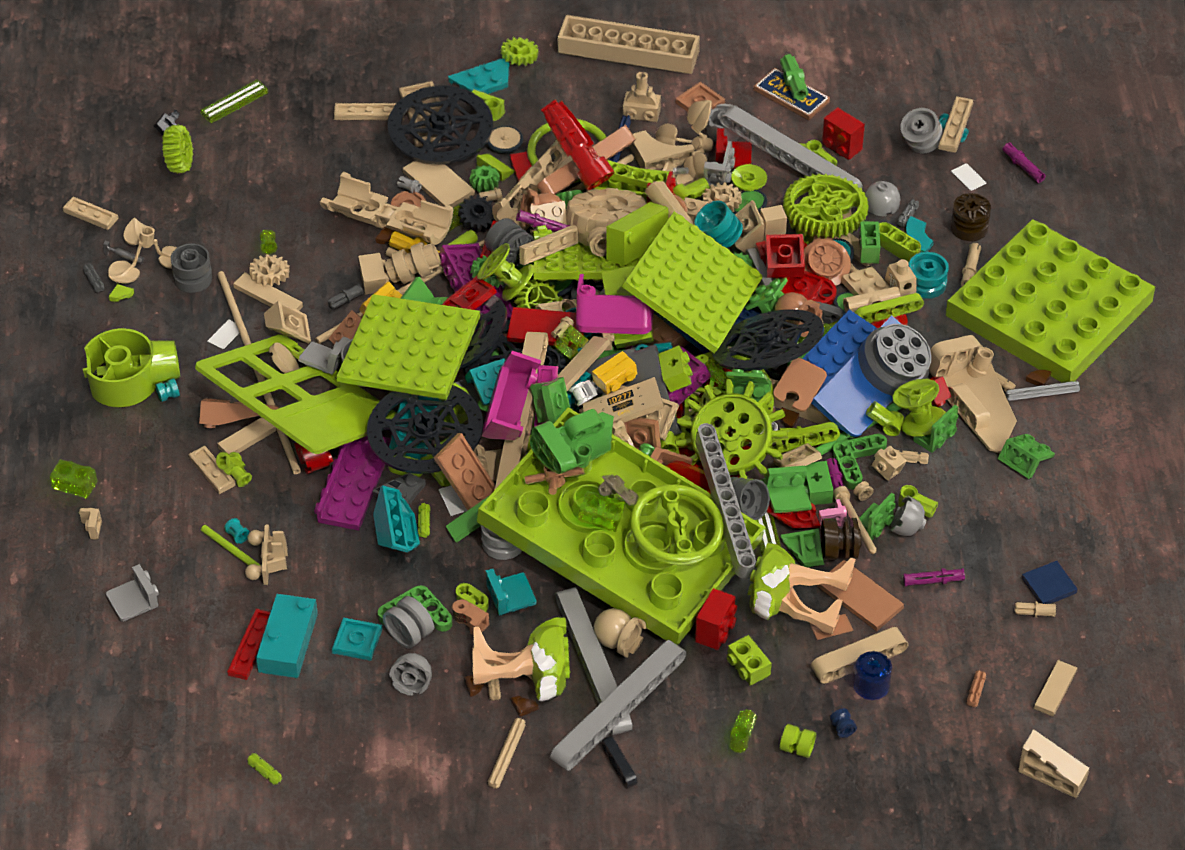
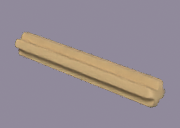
(506, 753)

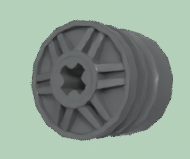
(507, 232)
(751, 496)

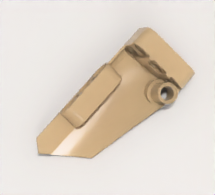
(974, 388)

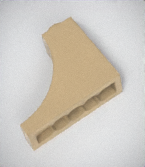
(654, 154)

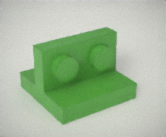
(550, 399)

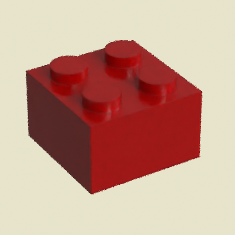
(843, 133)
(784, 255)
(716, 619)

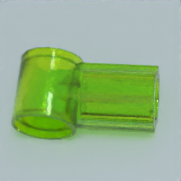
(742, 731)

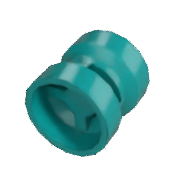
(167, 390)

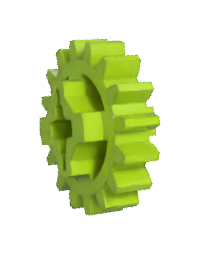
(519, 51)

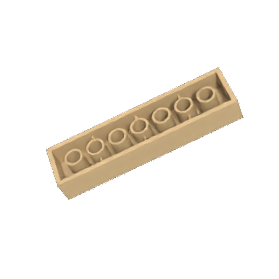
(628, 44)

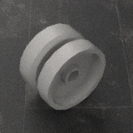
(922, 130)
(497, 546)
(408, 622)

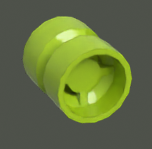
(798, 741)

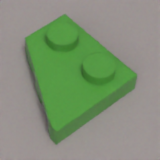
(805, 547)

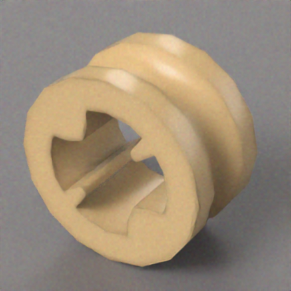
(863, 491)

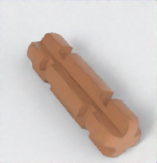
(976, 688)

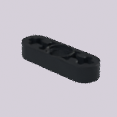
(619, 762)

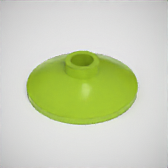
(749, 177)

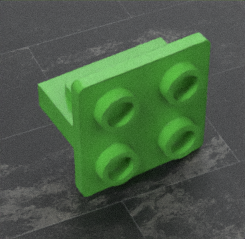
(767, 296)

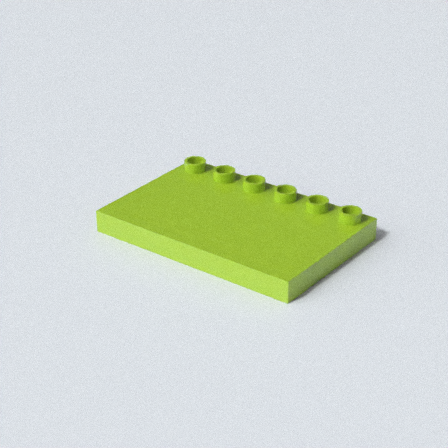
(610, 561)

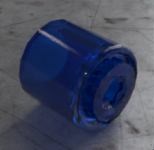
(872, 675)

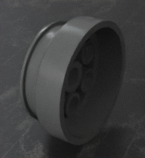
(894, 357)

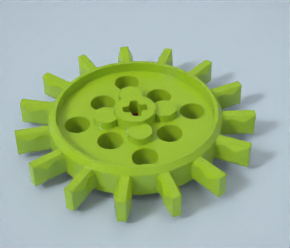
(743, 406)

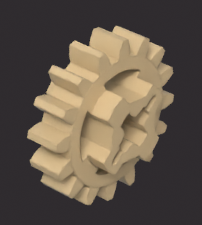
(724, 193)
(269, 270)

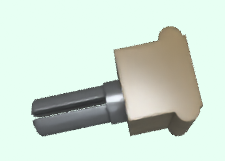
(671, 167)

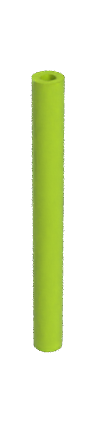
(228, 546)

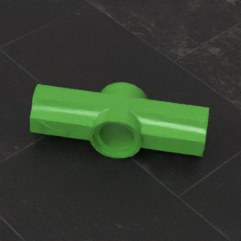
(794, 77)

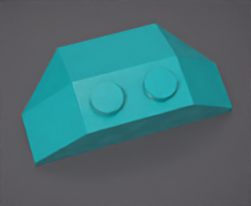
(395, 521)

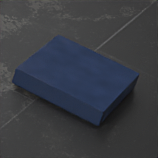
(1049, 583)

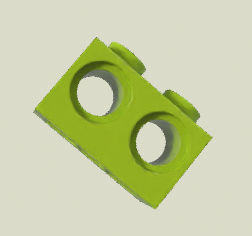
(749, 660)

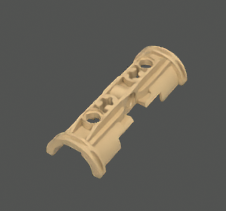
(538, 172)
(375, 211)

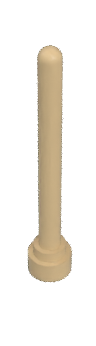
(843, 494)

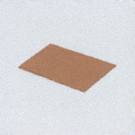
(842, 626)

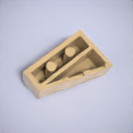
(1052, 765)

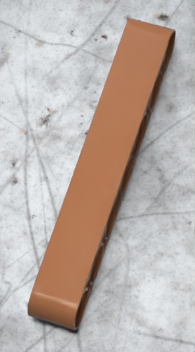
(568, 173)

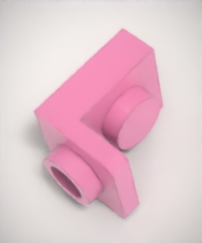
(838, 512)

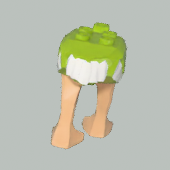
(774, 590)
(543, 659)

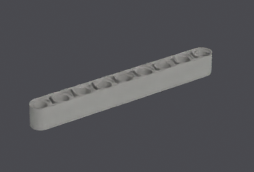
(780, 145)
(726, 500)
(589, 650)
(618, 705)

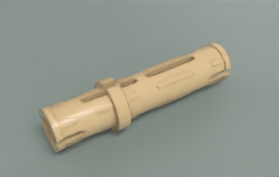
(971, 263)

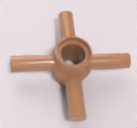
(553, 479)

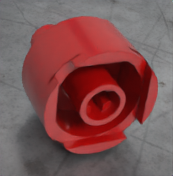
(313, 461)

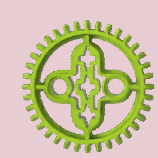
(824, 207)

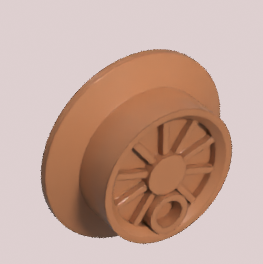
(827, 260)

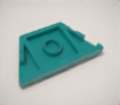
(483, 78)

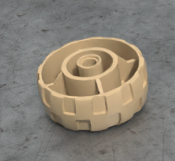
(600, 209)

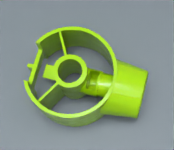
(131, 366)

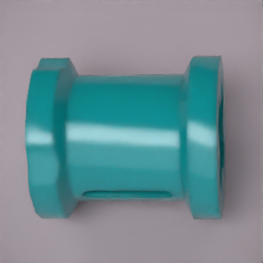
(237, 530)

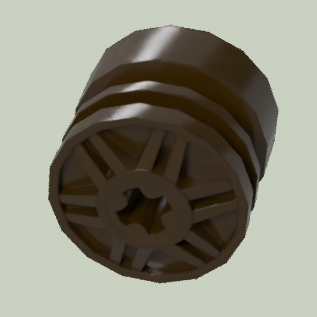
(970, 217)
(840, 538)

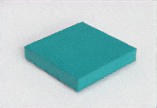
(357, 639)

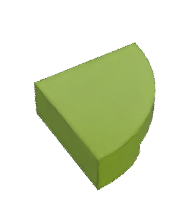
(120, 292)

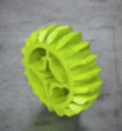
(177, 149)
(539, 292)

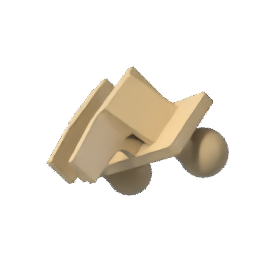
(272, 556)

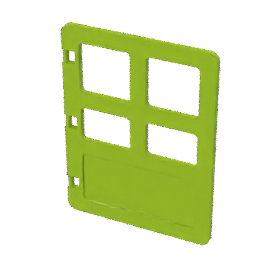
(314, 421)

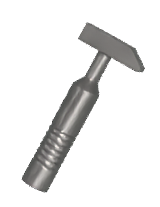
(122, 253)

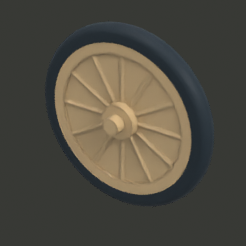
(505, 139)

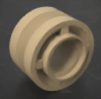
(594, 237)

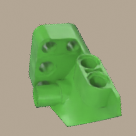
(575, 443)

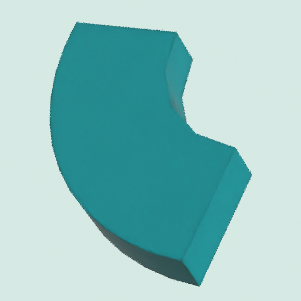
(916, 229)

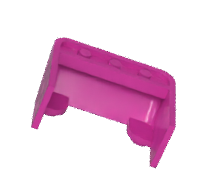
(610, 312)
(510, 396)

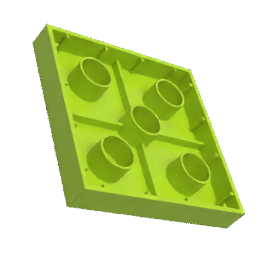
(1050, 301)

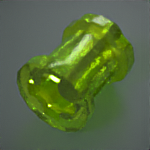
(268, 241)

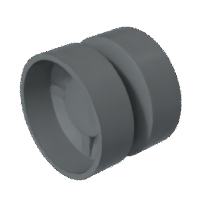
(191, 267)

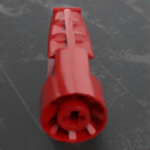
(577, 144)

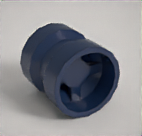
(842, 721)

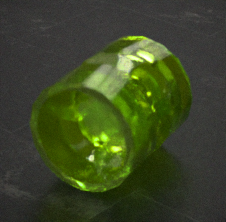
(575, 337)

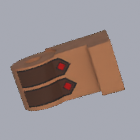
(470, 615)

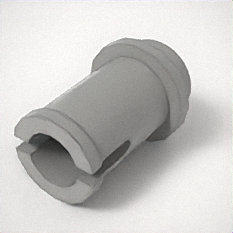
(413, 186)

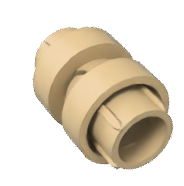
(420, 260)

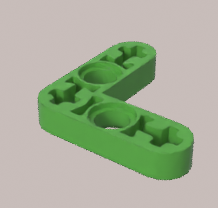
(851, 453)
(430, 600)

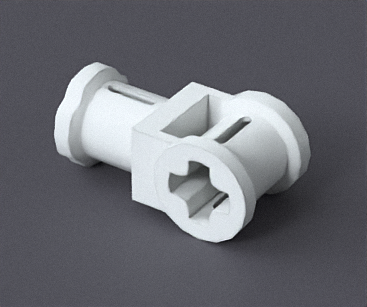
(585, 391)

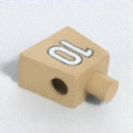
(901, 275)

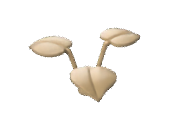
(697, 116)
(140, 234)

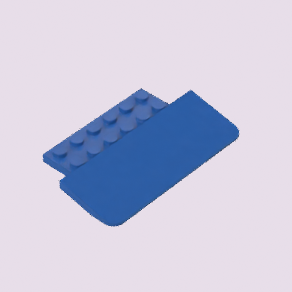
(846, 390)

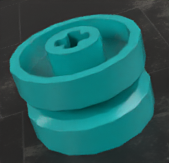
(930, 273)

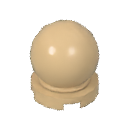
(619, 631)

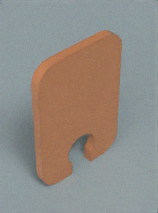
(801, 379)

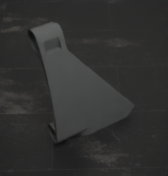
(647, 367)

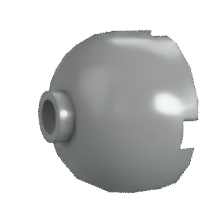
(882, 198)
(908, 517)
(411, 674)

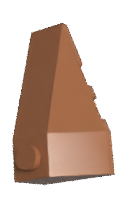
(220, 412)

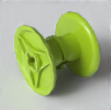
(506, 272)
(917, 397)

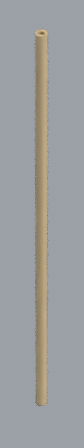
(246, 340)

